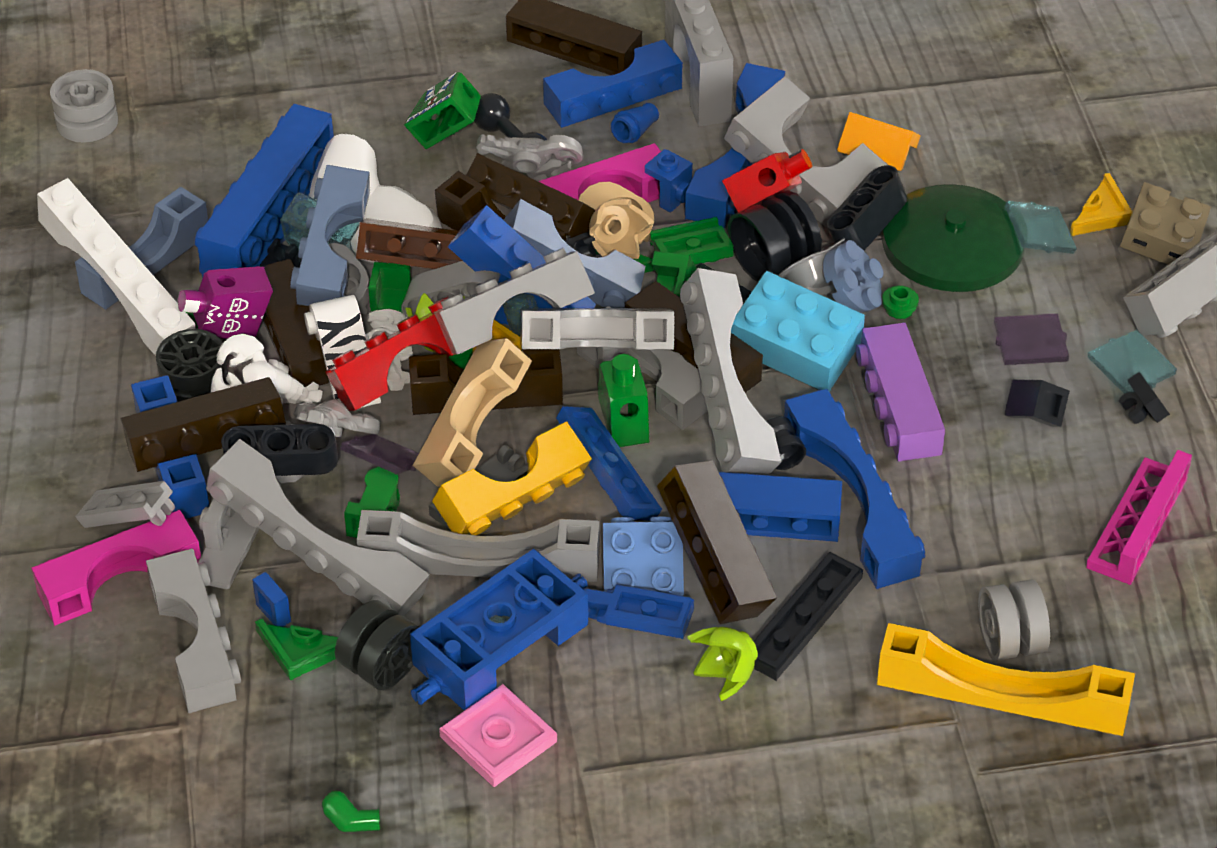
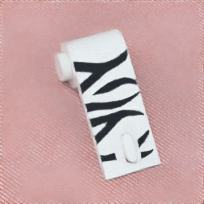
(339, 329)

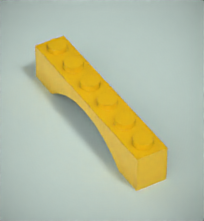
(1081, 697)

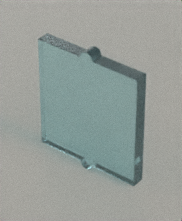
(1040, 227)
(1128, 356)

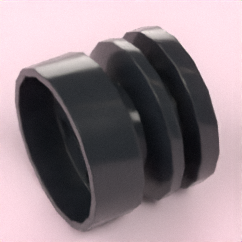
(774, 234)

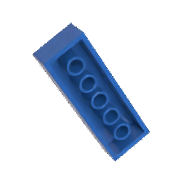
(252, 209)

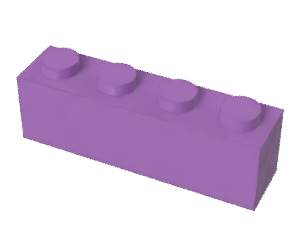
(900, 392)

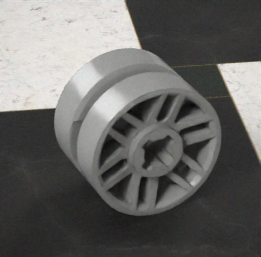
(84, 105)
(1014, 619)

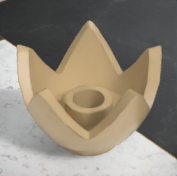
(623, 235)

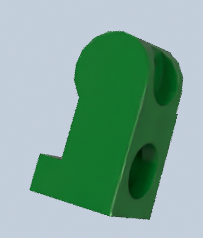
(379, 495)

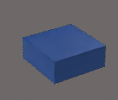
(271, 600)

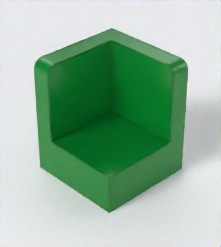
(673, 270)
(388, 286)

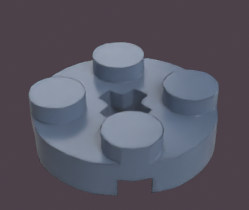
(854, 277)

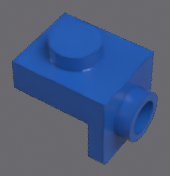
(674, 177)

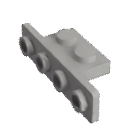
(226, 542)

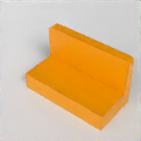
(884, 139)

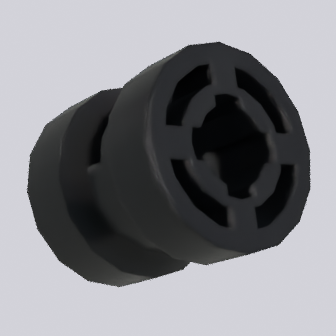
(790, 446)

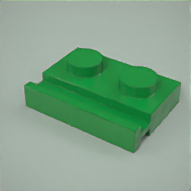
(700, 239)

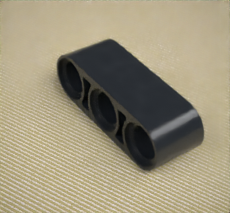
(868, 208)
(298, 444)

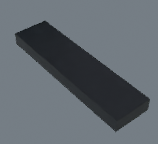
(804, 614)

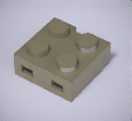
(1164, 225)

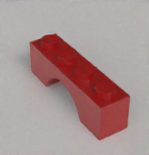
(364, 376)

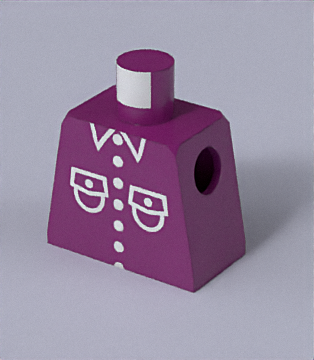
(229, 301)

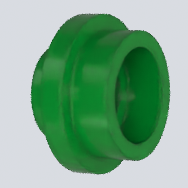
(900, 301)

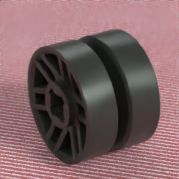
(190, 362)
(376, 645)

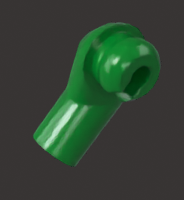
(346, 816)

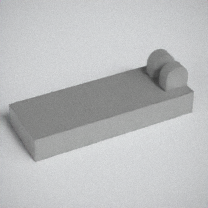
(128, 505)

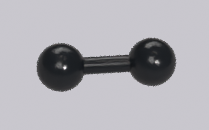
(494, 115)

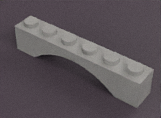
(740, 433)
(249, 487)
(566, 543)

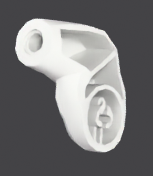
(384, 202)

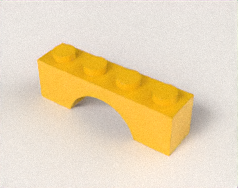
(474, 500)

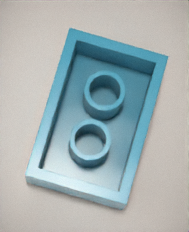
(799, 331)

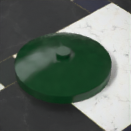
(953, 239)

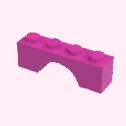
(623, 169)
(71, 580)

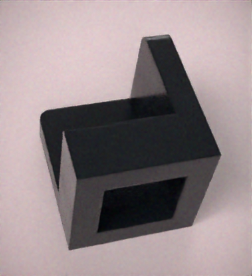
(1037, 401)

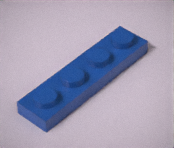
(611, 465)

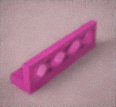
(1146, 523)

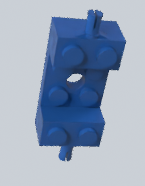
(465, 648)

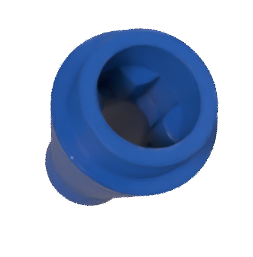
(632, 123)

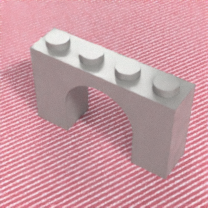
(698, 38)
(759, 132)

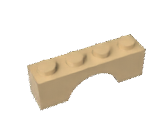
(488, 378)

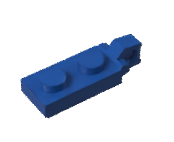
(641, 610)

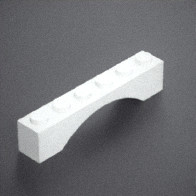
(82, 229)

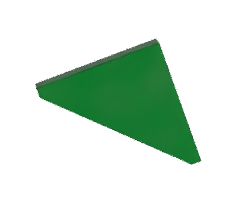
(297, 647)

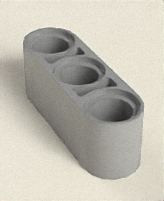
(445, 282)

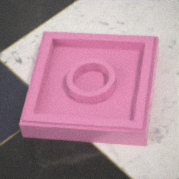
(498, 735)

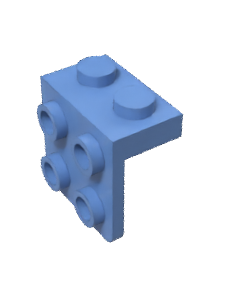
(643, 555)

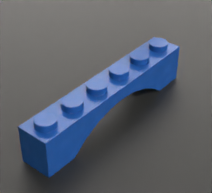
(706, 192)
(888, 545)

